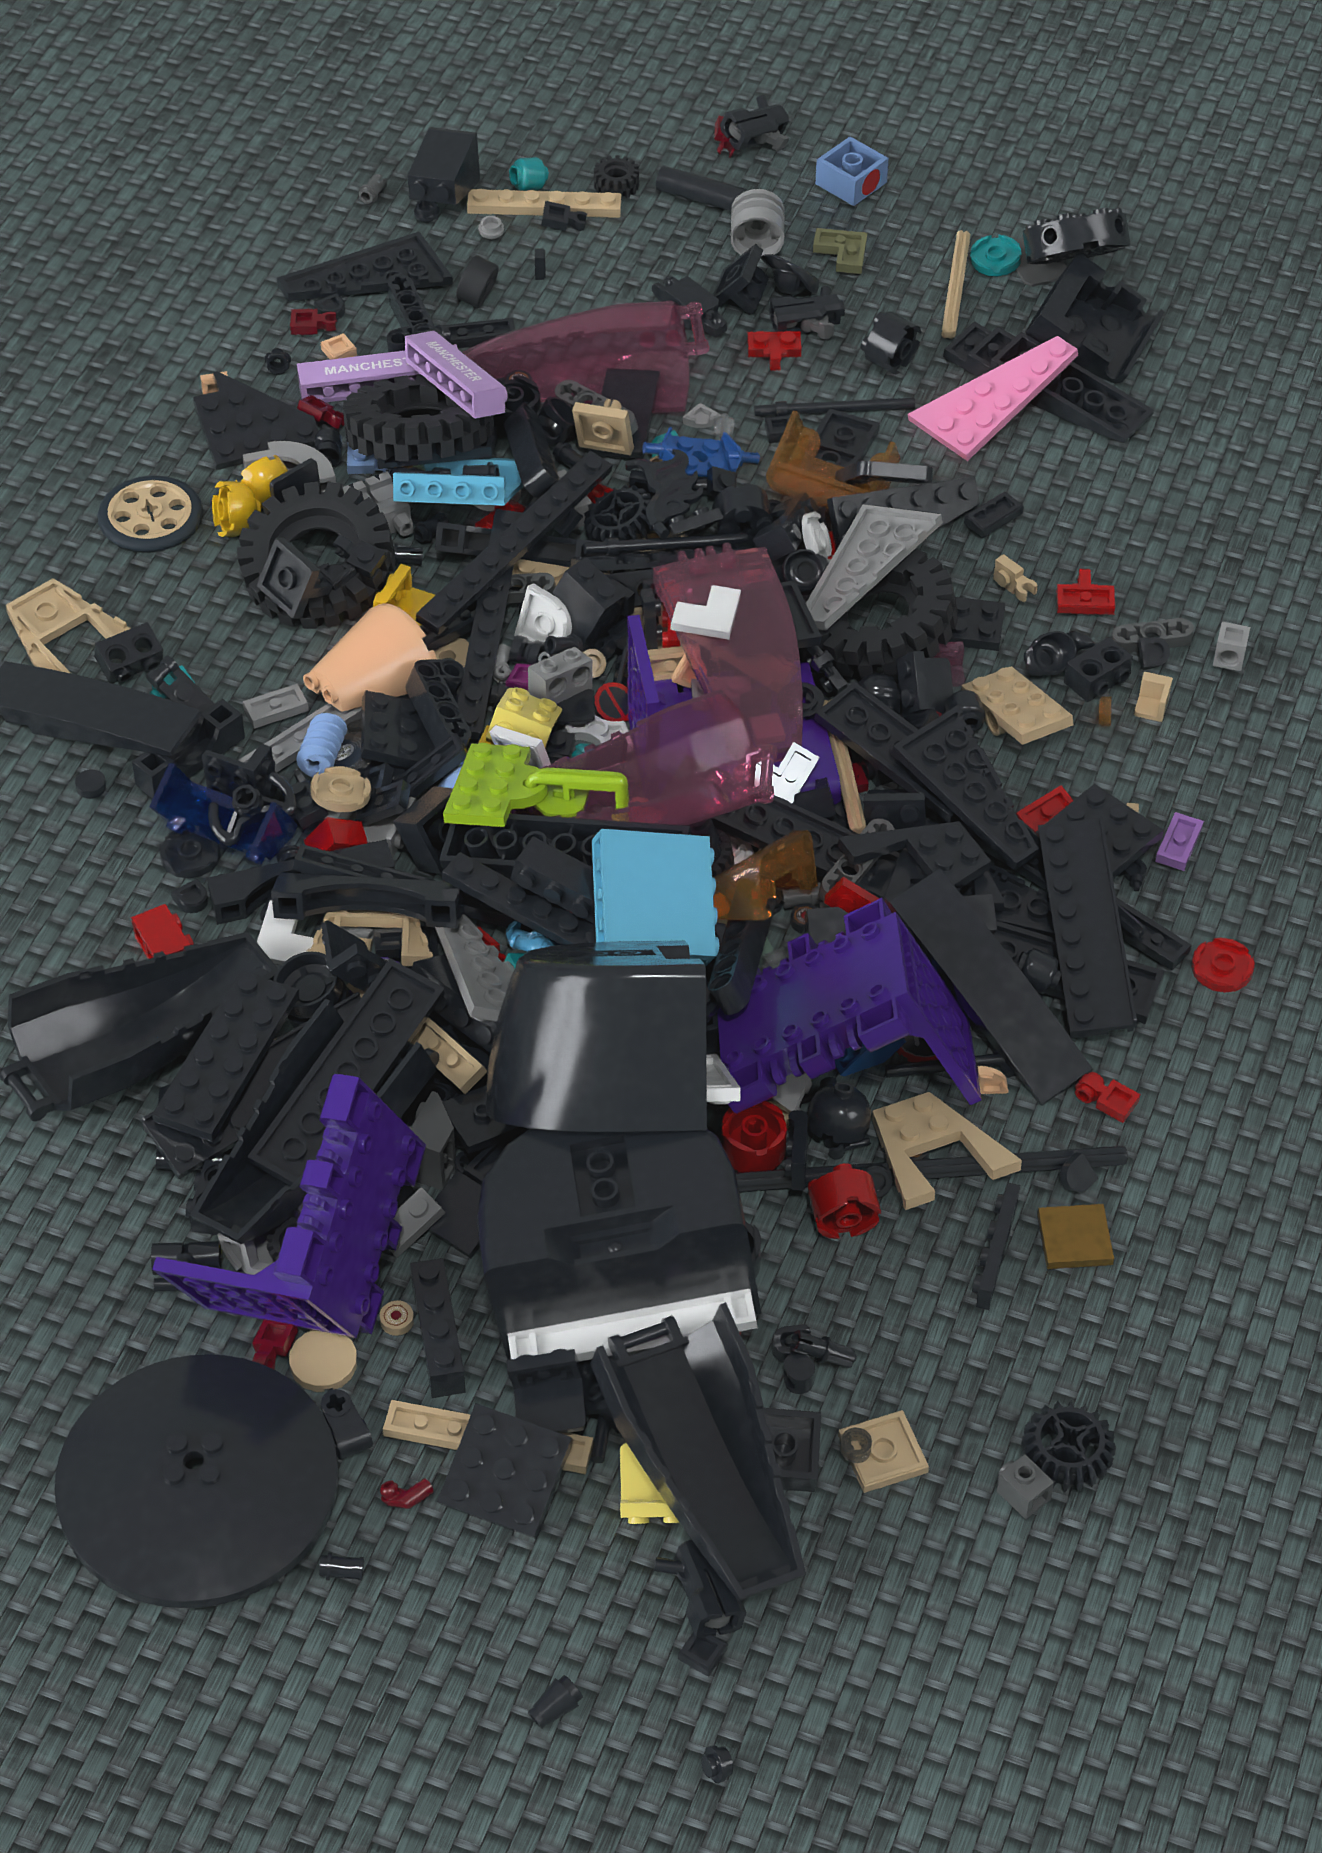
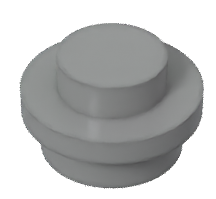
(491, 227)

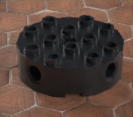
(1067, 235)

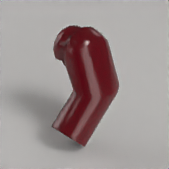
(405, 1498)

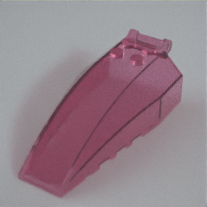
(602, 338)
(678, 765)

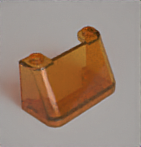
(748, 884)

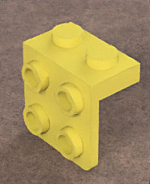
(526, 714)
(638, 1493)

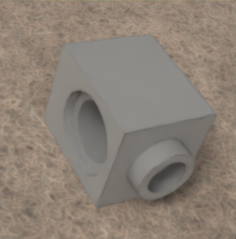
(1231, 646)

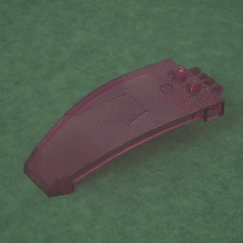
(761, 658)

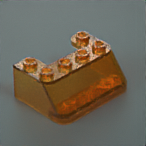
(797, 469)

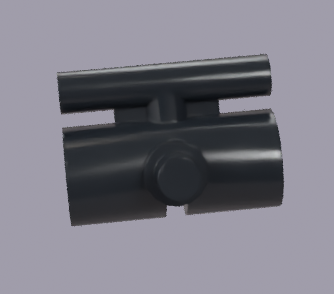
(201, 1253)

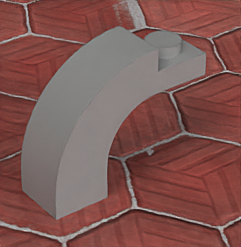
(292, 455)

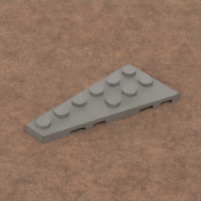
(477, 969)

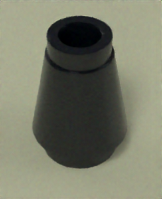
(555, 1702)

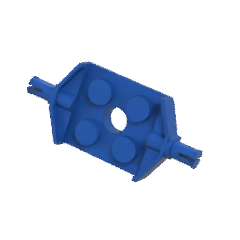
(717, 453)

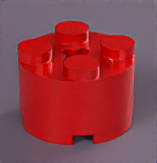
(755, 1137)
(844, 1202)

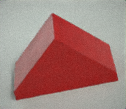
(336, 834)

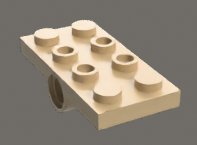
(1018, 706)

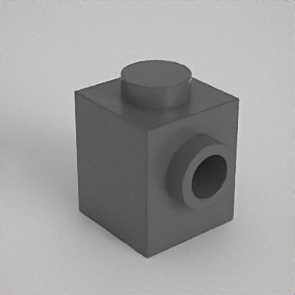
(1024, 1486)

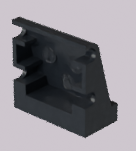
(1096, 319)

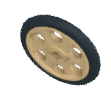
(158, 538)

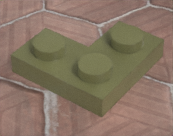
(848, 245)

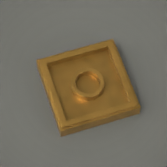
(1075, 1236)

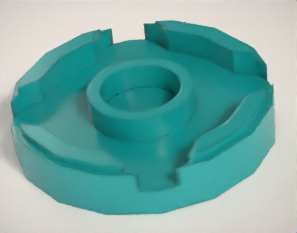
(996, 255)

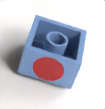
(851, 171)

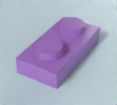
(1179, 841)

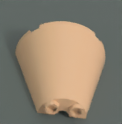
(370, 657)

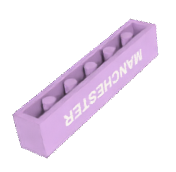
(455, 374)
(338, 378)

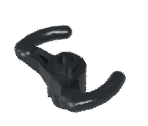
(249, 809)

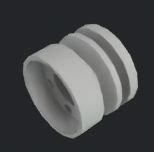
(758, 220)

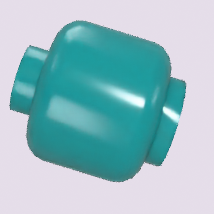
(528, 174)

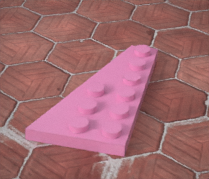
(982, 407)

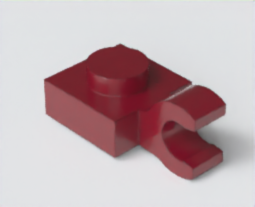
(272, 1340)

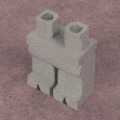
(380, 490)

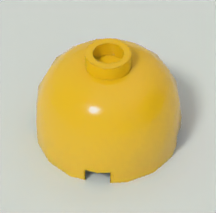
(260, 474)
(233, 507)

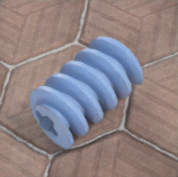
(321, 743)

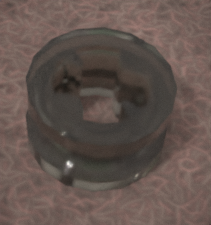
(864, 1440)

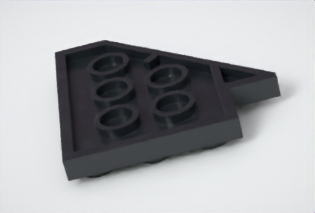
(244, 421)

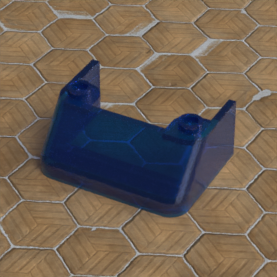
(186, 808)

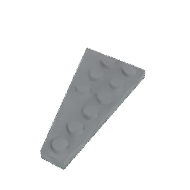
(867, 553)

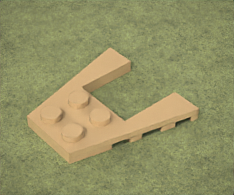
(52, 612)
(413, 940)
(927, 1124)

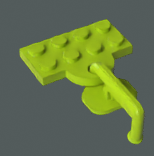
(501, 780)

